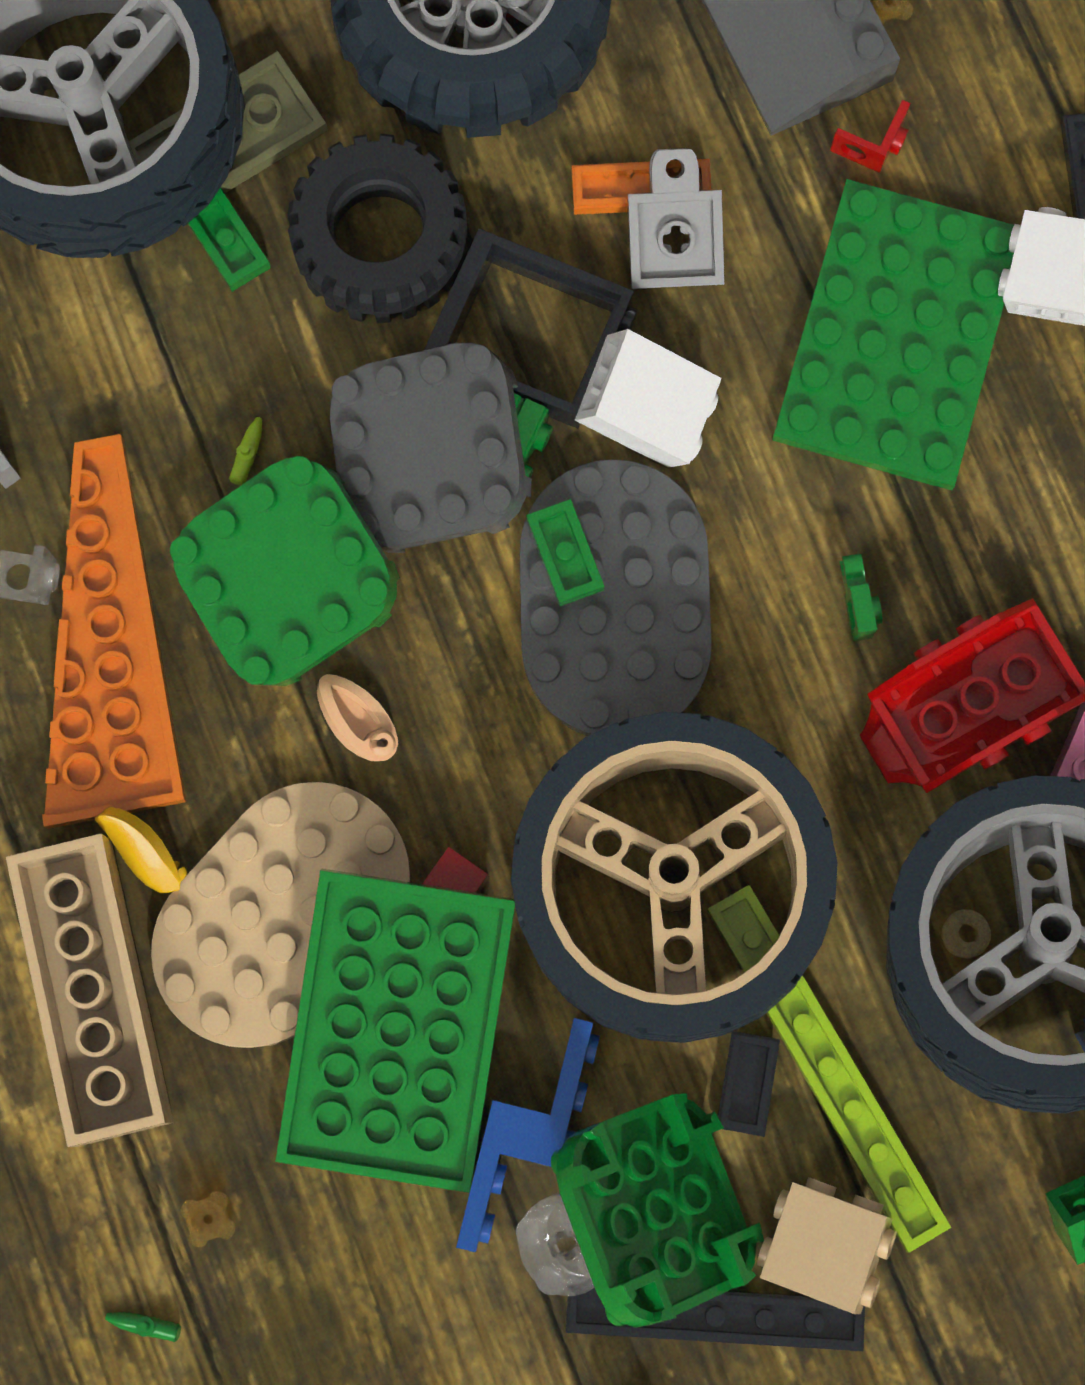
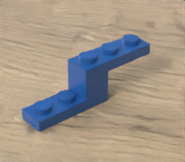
(526, 1135)

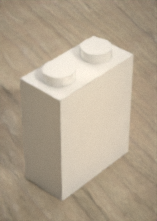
(649, 399)

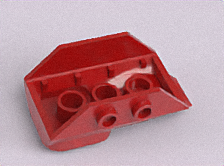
(971, 698)

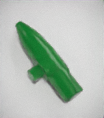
(145, 1325)

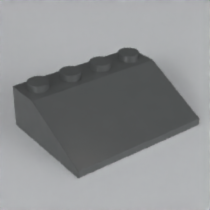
(804, 53)

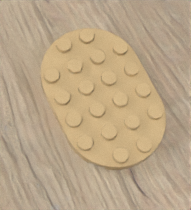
(241, 924)

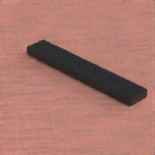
(735, 1319)

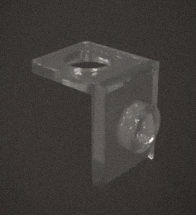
(42, 576)

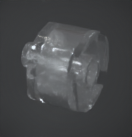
(551, 1249)

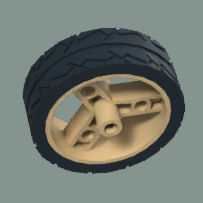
(778, 809)

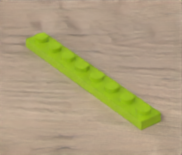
(835, 1080)

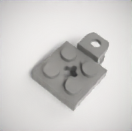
(669, 204)

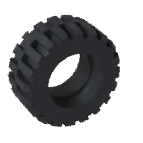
(368, 172)

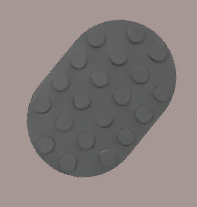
(649, 632)

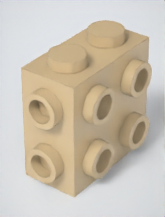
(827, 1246)

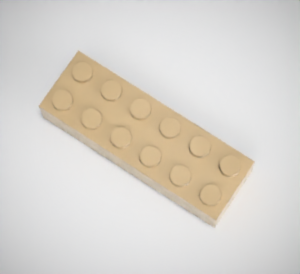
(89, 990)

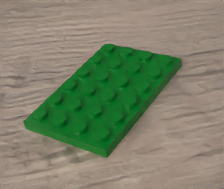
(897, 335)
(395, 1030)

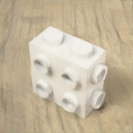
(1046, 267)

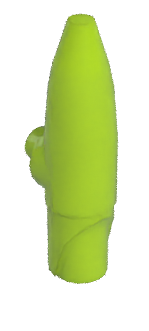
(246, 452)

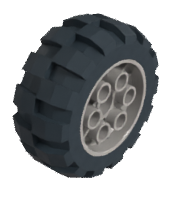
(491, 79)

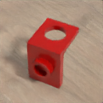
(874, 155)

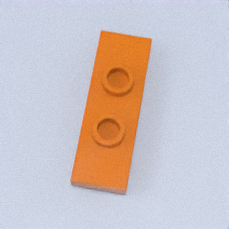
(606, 186)

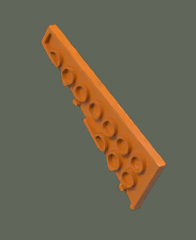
(111, 694)

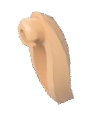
(357, 718)

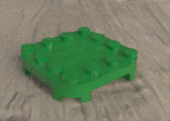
(284, 572)
(655, 1211)

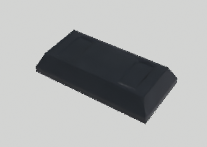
(748, 1083)

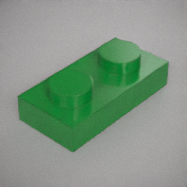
(228, 242)
(565, 552)

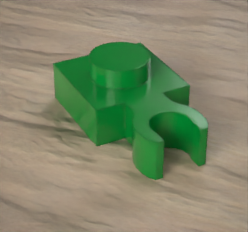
(862, 608)

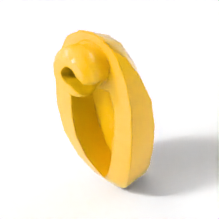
(142, 850)

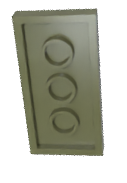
(275, 121)

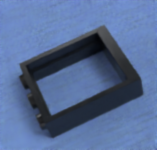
(548, 271)

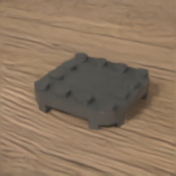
(430, 445)

